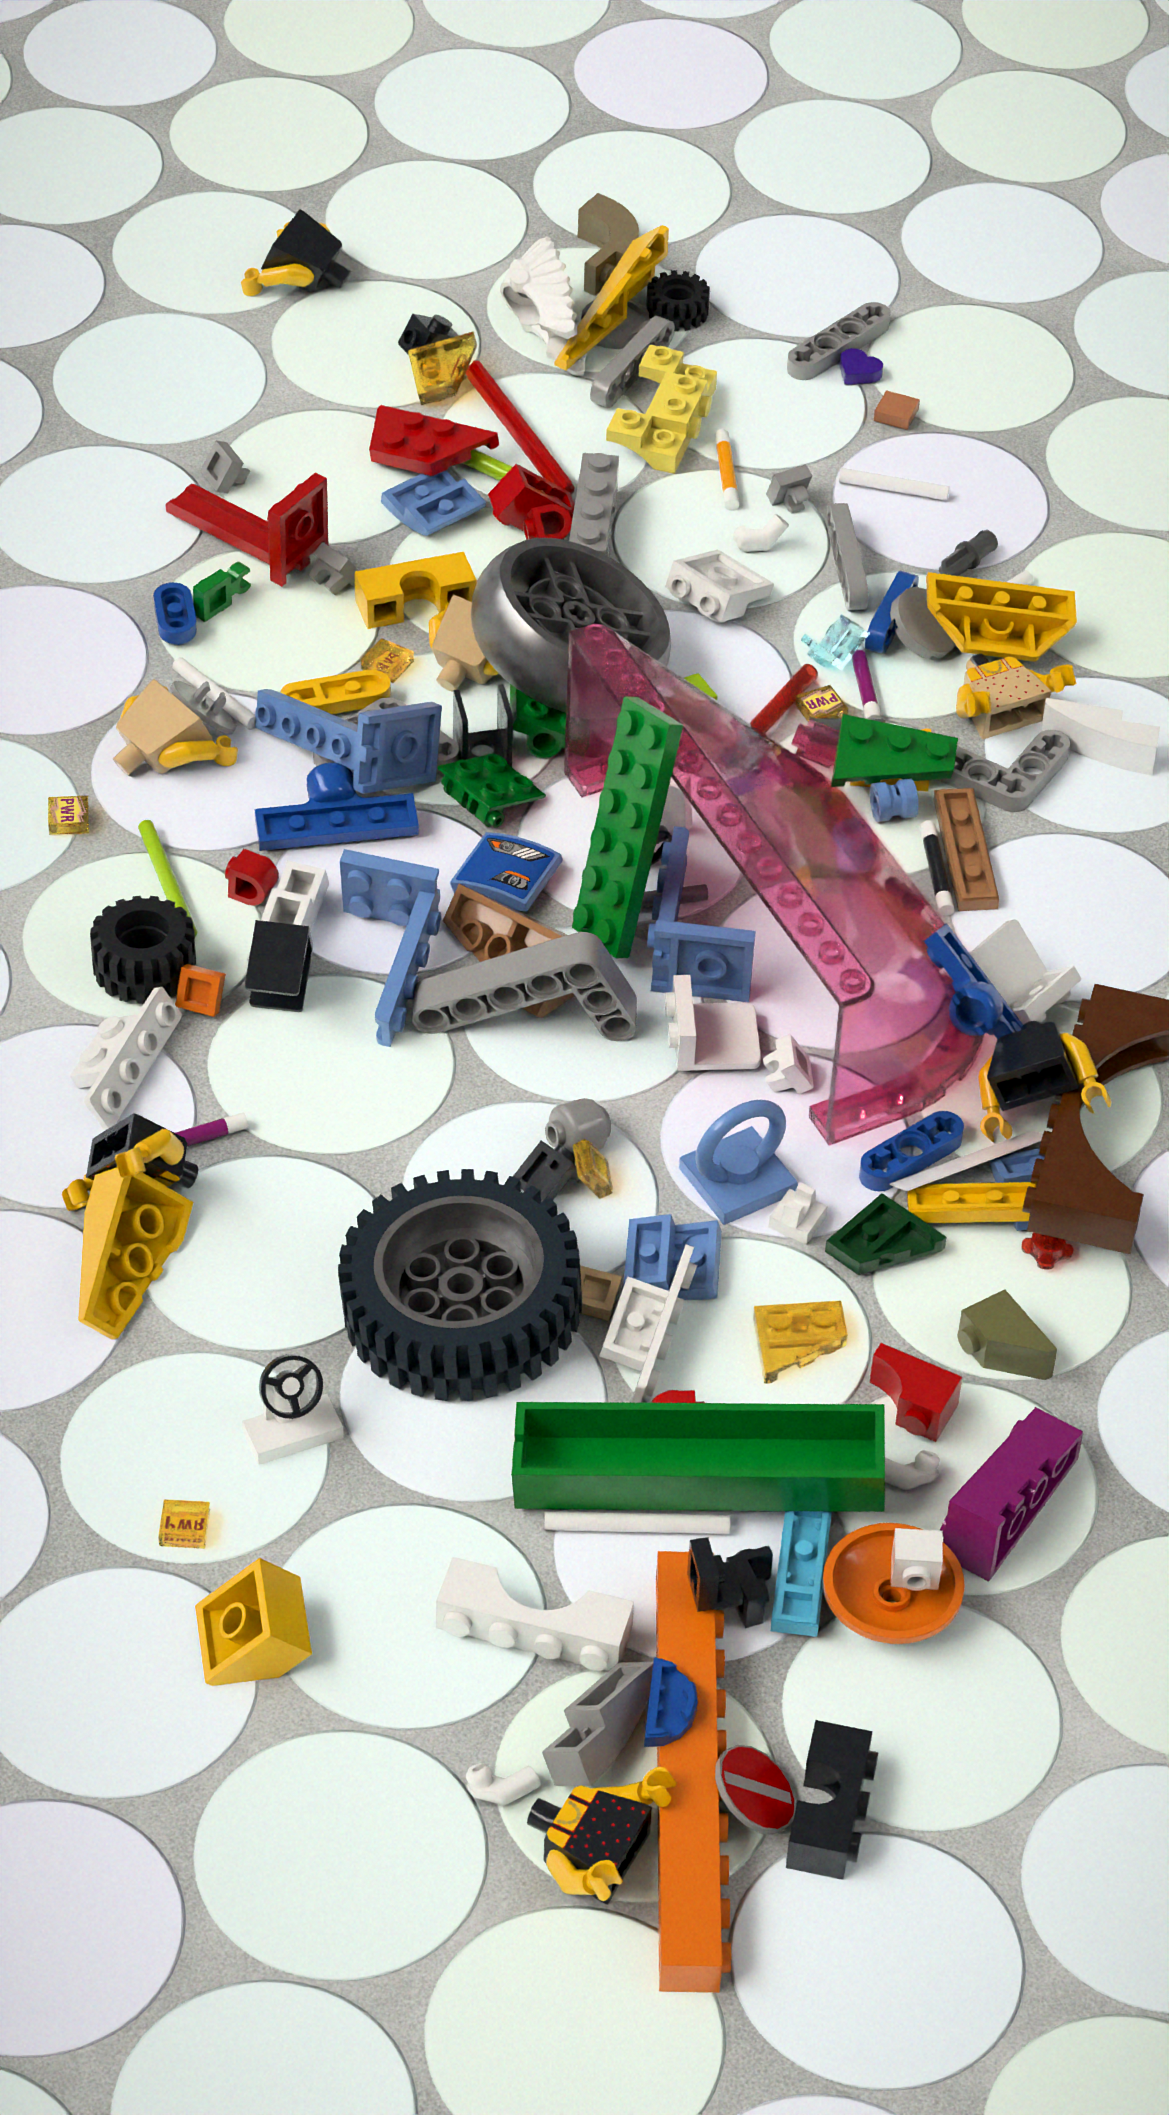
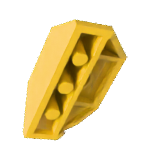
(1000, 616)

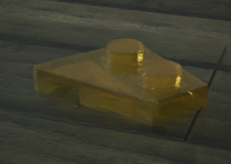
(441, 367)
(797, 1334)

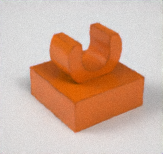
(200, 990)

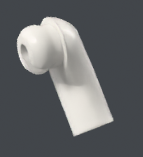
(500, 1790)

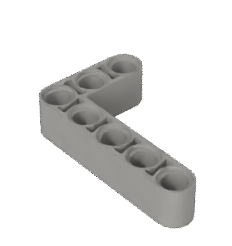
(527, 977)

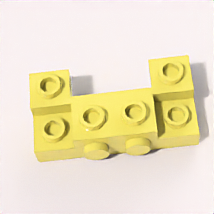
(673, 414)

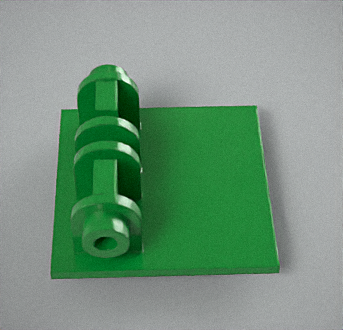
(487, 787)

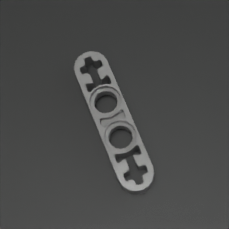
(810, 360)
(624, 367)
(847, 556)

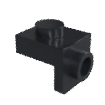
(425, 330)

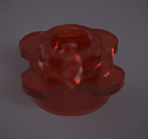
(1047, 1250)

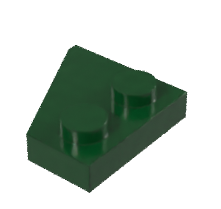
(883, 1237)

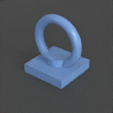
(740, 1170)

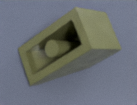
(1006, 1338)

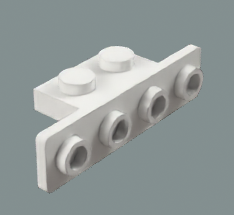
(123, 1055)
(640, 1324)

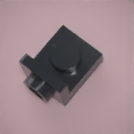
(547, 1170)
(753, 1570)
(712, 1580)

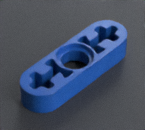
(881, 627)
(919, 1135)

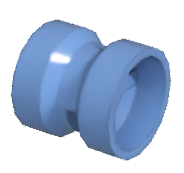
(894, 800)

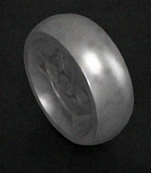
(542, 592)

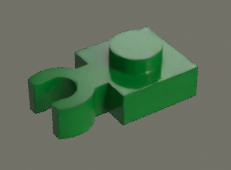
(216, 591)

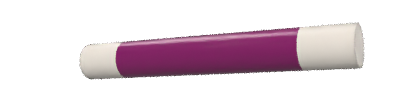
(865, 684)
(214, 1129)

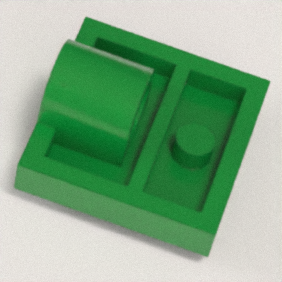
(541, 724)

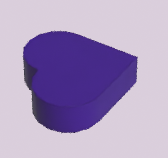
(860, 368)

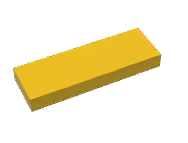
(969, 1202)

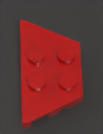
(424, 442)

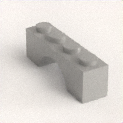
(595, 501)

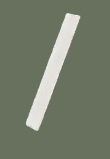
(968, 1161)

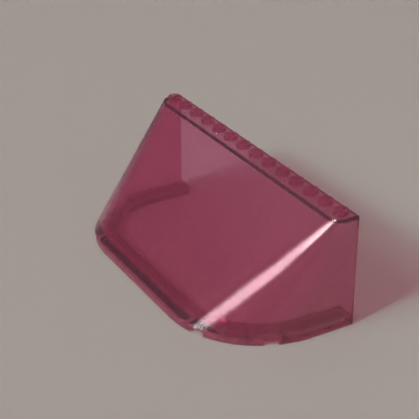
(811, 867)

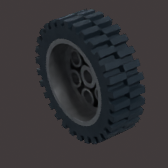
(460, 1284)

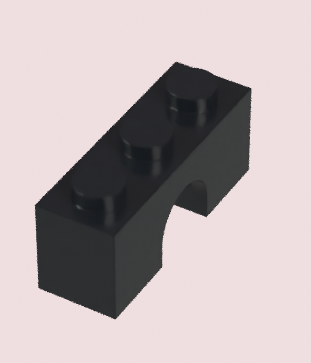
(824, 1833)

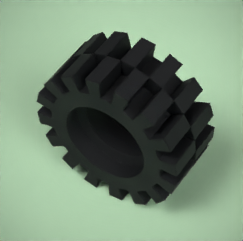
(679, 299)

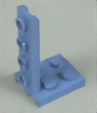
(384, 750)
(402, 895)
(712, 955)

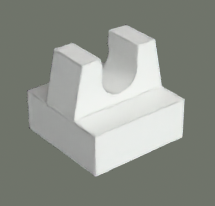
(788, 1066)
(798, 1214)

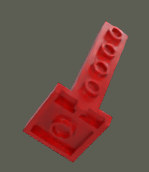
(283, 541)

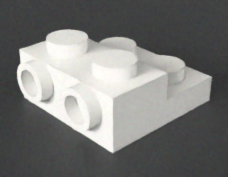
(716, 584)

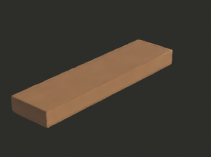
(966, 849)

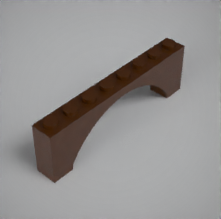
(1074, 1189)

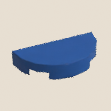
(670, 1705)

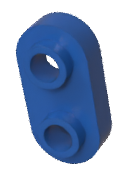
(175, 613)

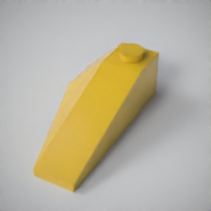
(126, 1240)

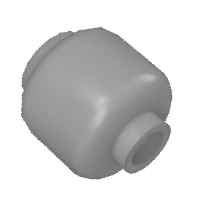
(578, 1121)

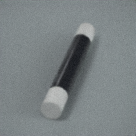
(937, 868)

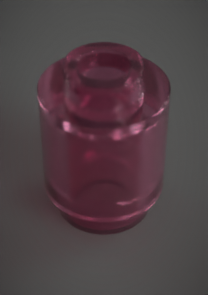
(816, 743)

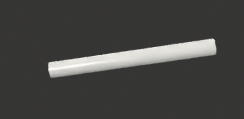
(637, 1522)

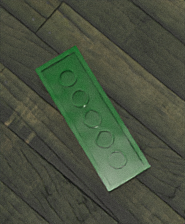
(627, 825)

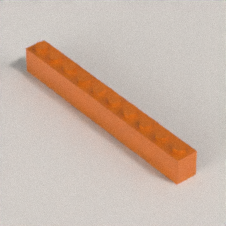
(691, 1824)

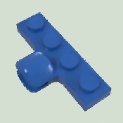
(335, 814)
(977, 1003)

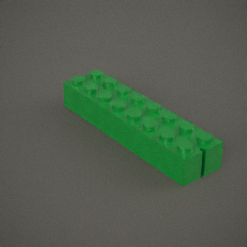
(699, 1456)

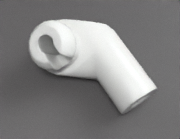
(760, 539)
(914, 1474)

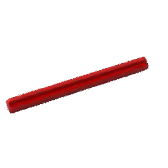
(517, 426)

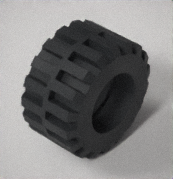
(141, 947)

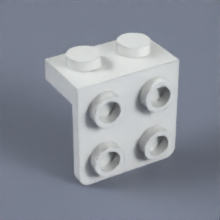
(1020, 974)
(710, 1033)

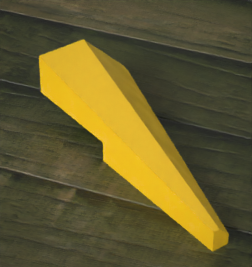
(610, 306)

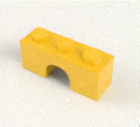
(385, 589)

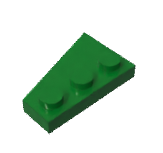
(882, 750)

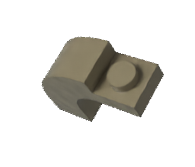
(611, 229)

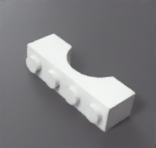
(585, 1632)

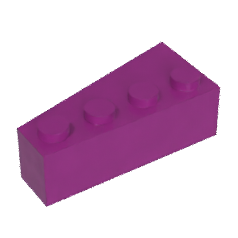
(1009, 1491)

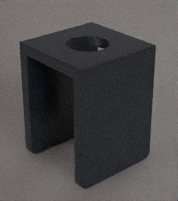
(499, 739)
(279, 966)

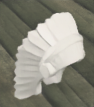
(540, 298)

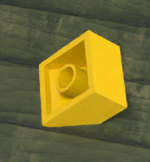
(253, 1626)

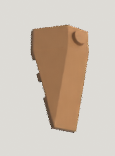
(495, 930)

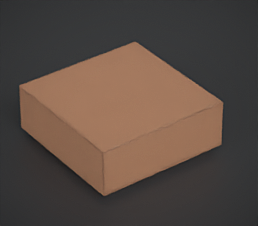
(896, 410)

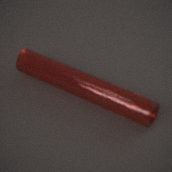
(785, 698)

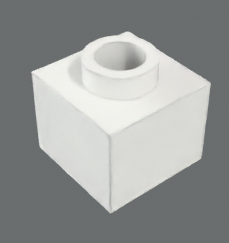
(916, 1559)

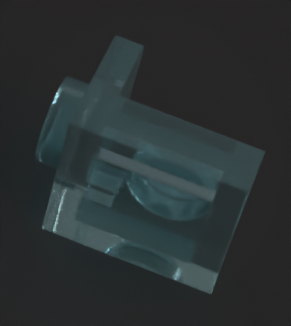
(839, 643)

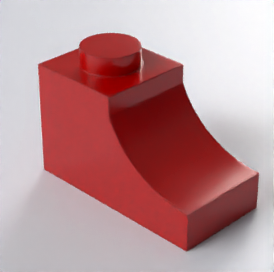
(522, 491)
(920, 1390)

